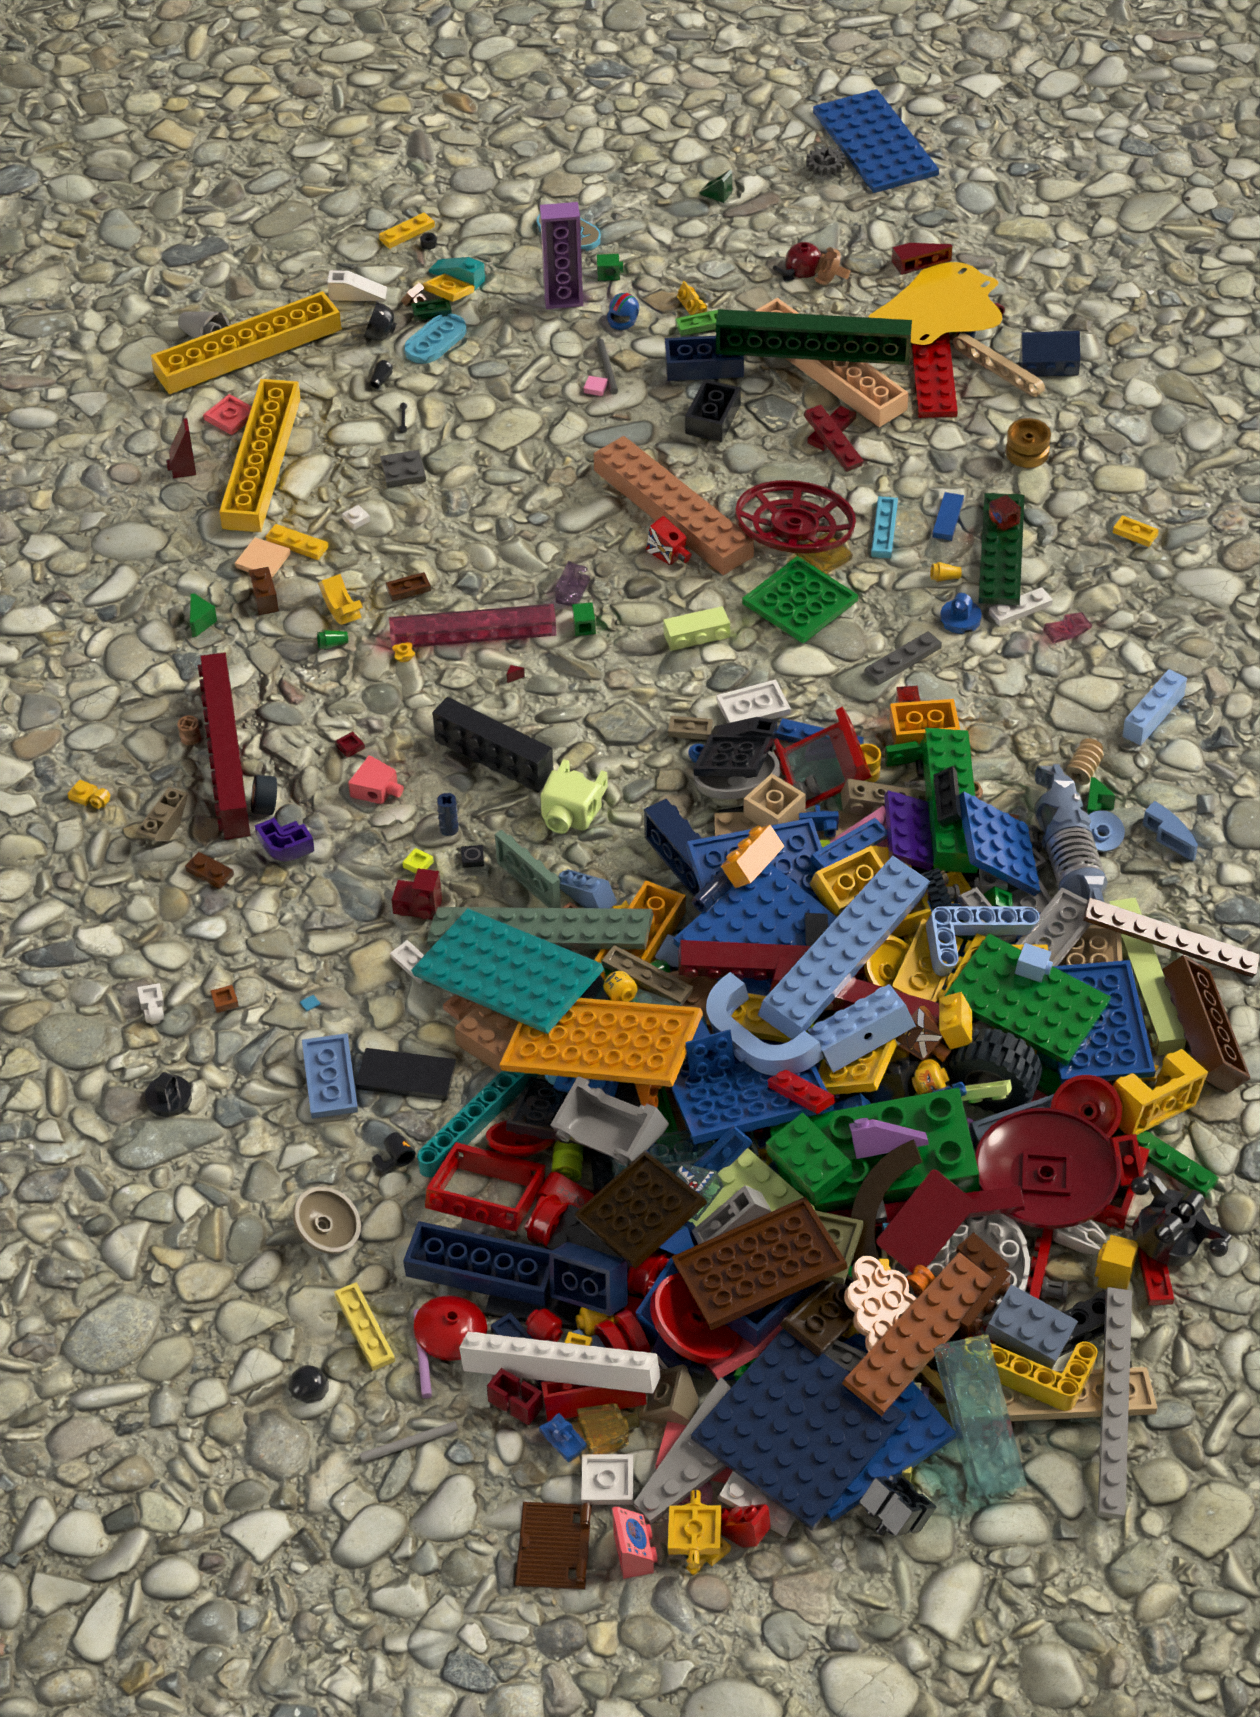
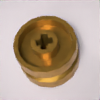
(1028, 443)

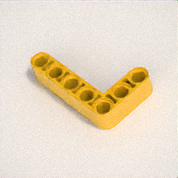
(1044, 1383)

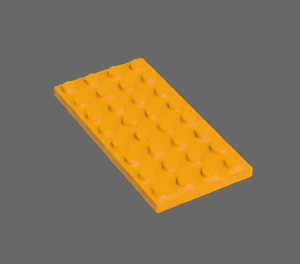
(607, 1043)

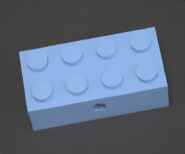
(862, 1027)

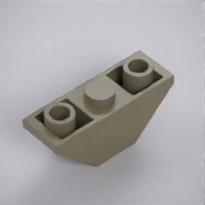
(164, 816)

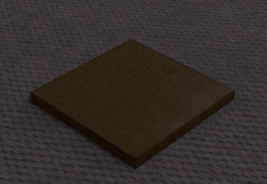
(640, 1209)

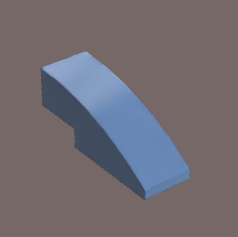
(1170, 830)

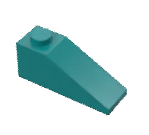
(462, 268)

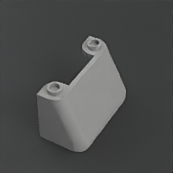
(607, 1123)

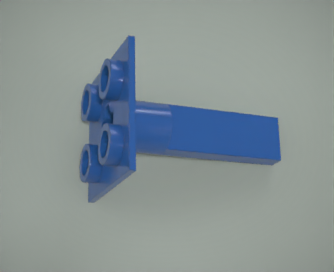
(709, 1052)

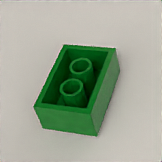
(809, 1158)

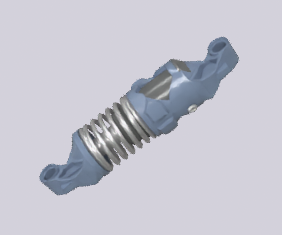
(1068, 835)

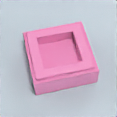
(595, 386)

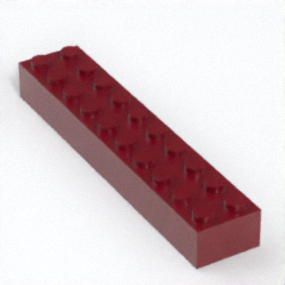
(224, 746)

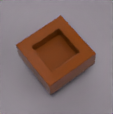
(224, 998)

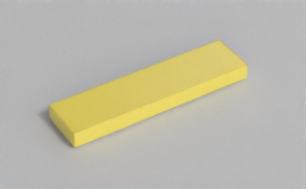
(364, 1326)

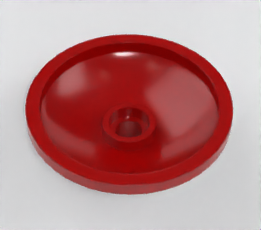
(1090, 1092)
(513, 1144)
(441, 1335)

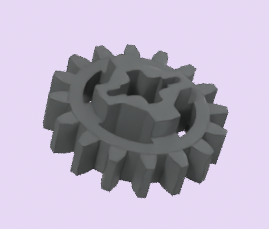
(825, 161)

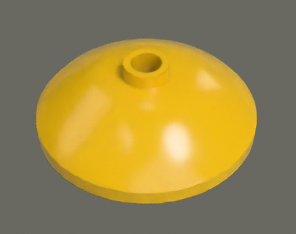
(886, 961)

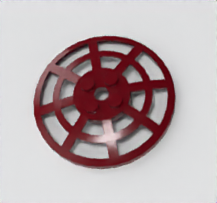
(795, 522)

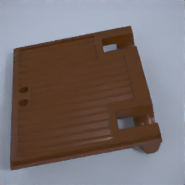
(553, 1545)

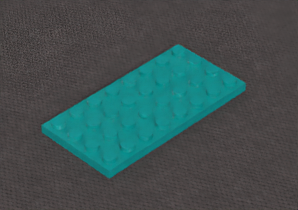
(507, 970)

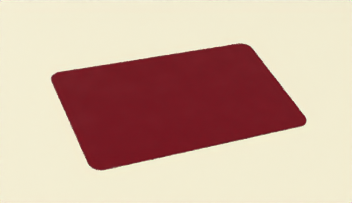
(926, 1222)

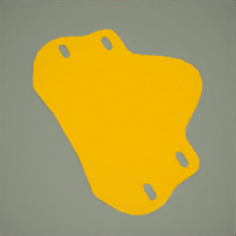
(944, 302)

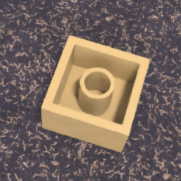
(774, 802)

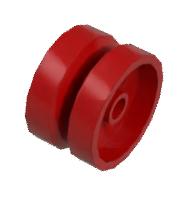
(622, 1333)

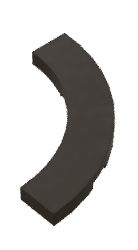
(874, 1189)

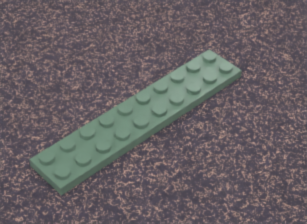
(562, 926)

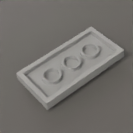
(1059, 925)

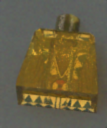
(605, 1428)

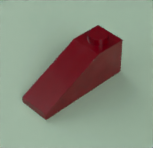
(918, 256)
(181, 453)

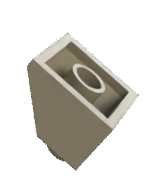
(672, 1399)

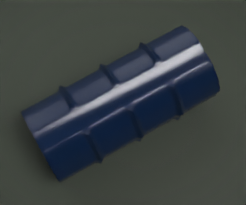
(447, 814)
(712, 892)

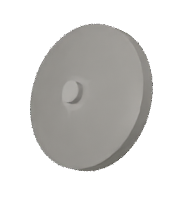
(737, 787)

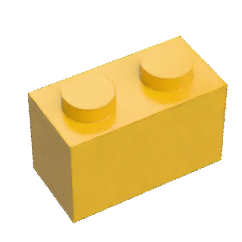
(955, 1020)

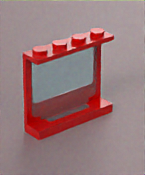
(828, 755)

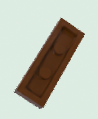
(985, 1304)

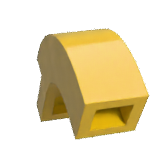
(339, 601)

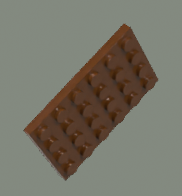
(759, 1263)

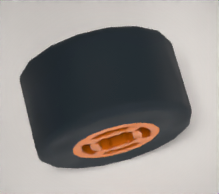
(264, 795)

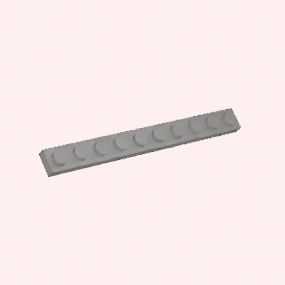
(1115, 1404)

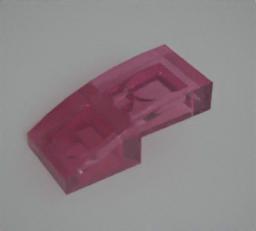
(1070, 627)

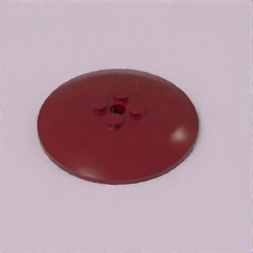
(1057, 1142)

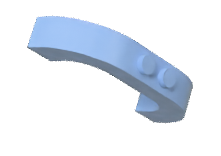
(768, 1059)

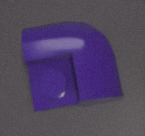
(284, 842)

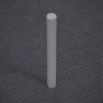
(408, 1442)

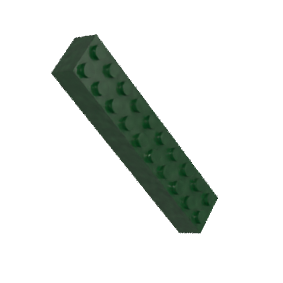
(813, 337)

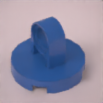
(961, 614)

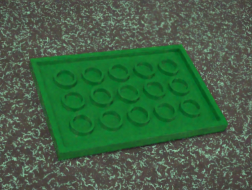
(1046, 1014)

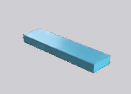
(884, 527)

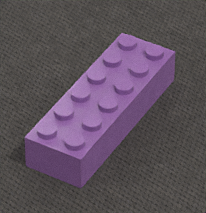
(561, 255)

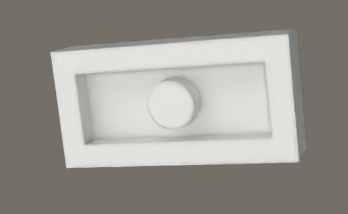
(407, 957)

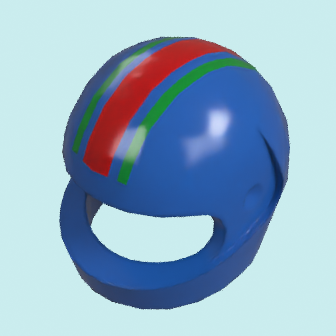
(623, 305)

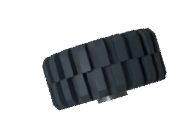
(994, 1058)

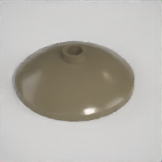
(333, 1213)

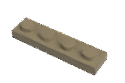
(647, 975)

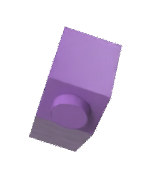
(879, 1137)

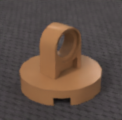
(829, 267)

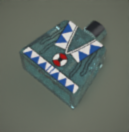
(703, 1181)

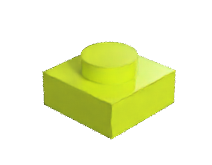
(416, 860)

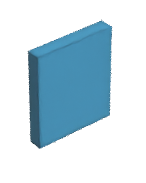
(310, 1003)

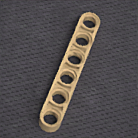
(998, 364)

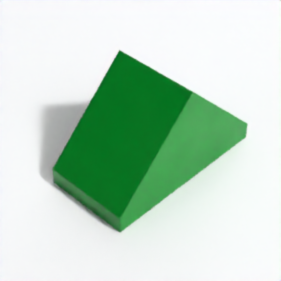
(201, 615)

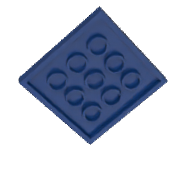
(999, 844)

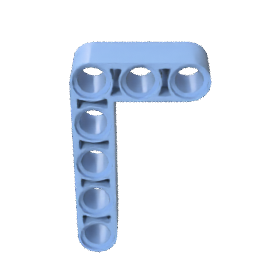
(971, 916)

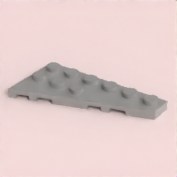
(683, 1468)

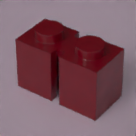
(505, 1394)

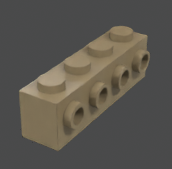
(866, 797)

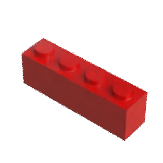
(567, 1398)

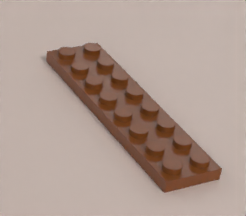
(911, 1340)

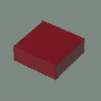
(350, 744)

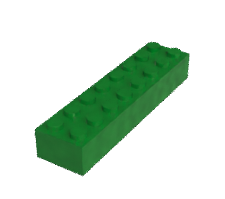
(940, 751)

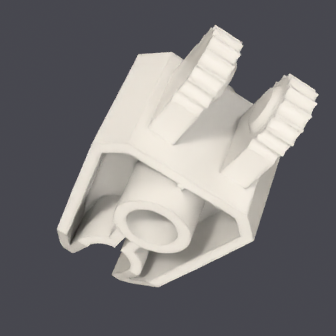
(1081, 1237)

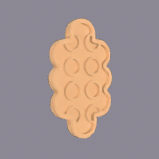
(876, 1298)

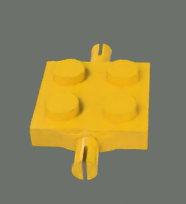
(694, 1529)

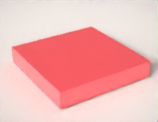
(228, 414)

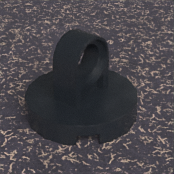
(168, 1095)

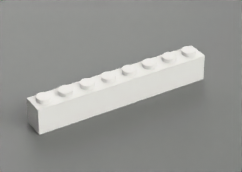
(560, 1362)

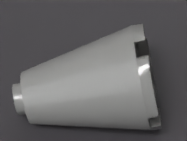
(202, 323)

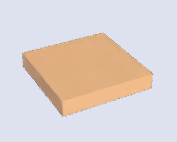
(262, 554)

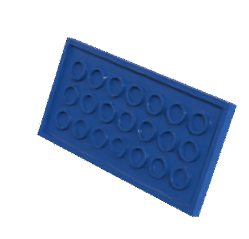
(875, 141)

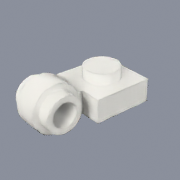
(151, 1000)

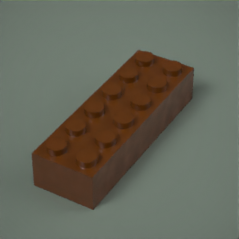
(1205, 1023)

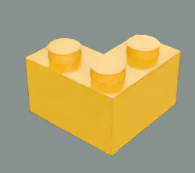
(1116, 1262)

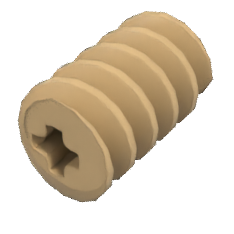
(1085, 761)

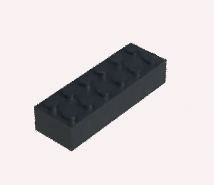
(492, 744)

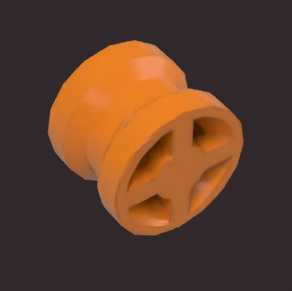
(920, 1279)

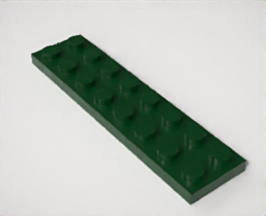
(1001, 557)

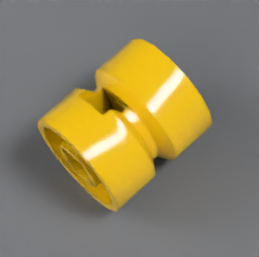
(873, 759)

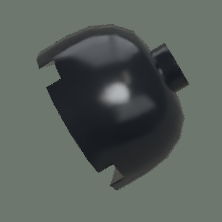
(380, 323)

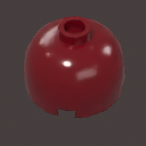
(803, 259)

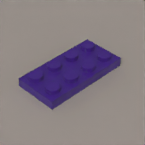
(908, 830)

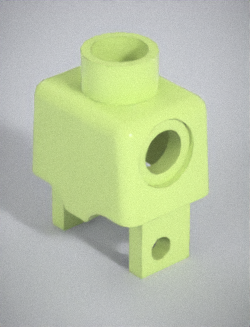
(571, 799)

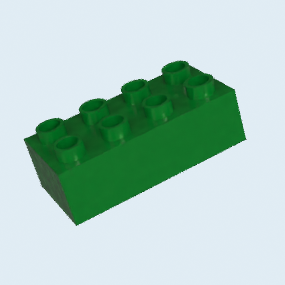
(935, 1113)

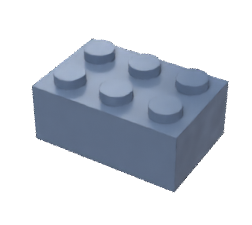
(1030, 1327)

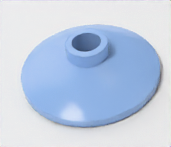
(1109, 825)

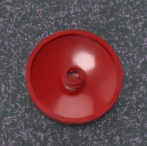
(685, 1328)

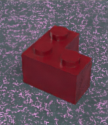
(418, 897)

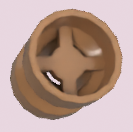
(189, 730)

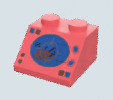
(633, 1543)

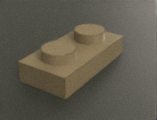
(690, 727)

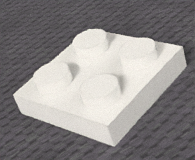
(607, 1479)

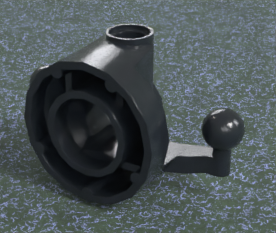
(1174, 1224)

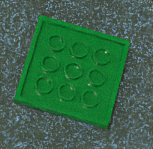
(800, 599)

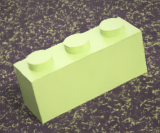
(696, 628)

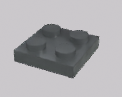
(403, 468)

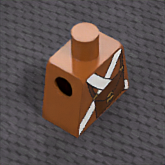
(924, 1038)

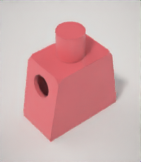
(374, 782)

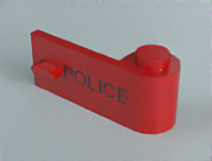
(565, 1189)

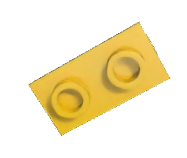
(690, 299)

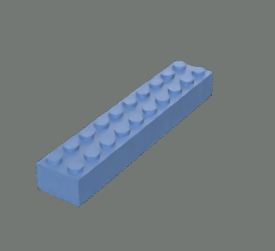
(843, 948)

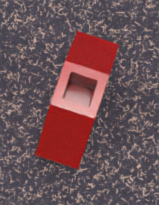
(745, 1524)

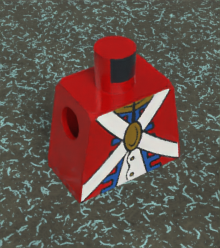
(667, 542)

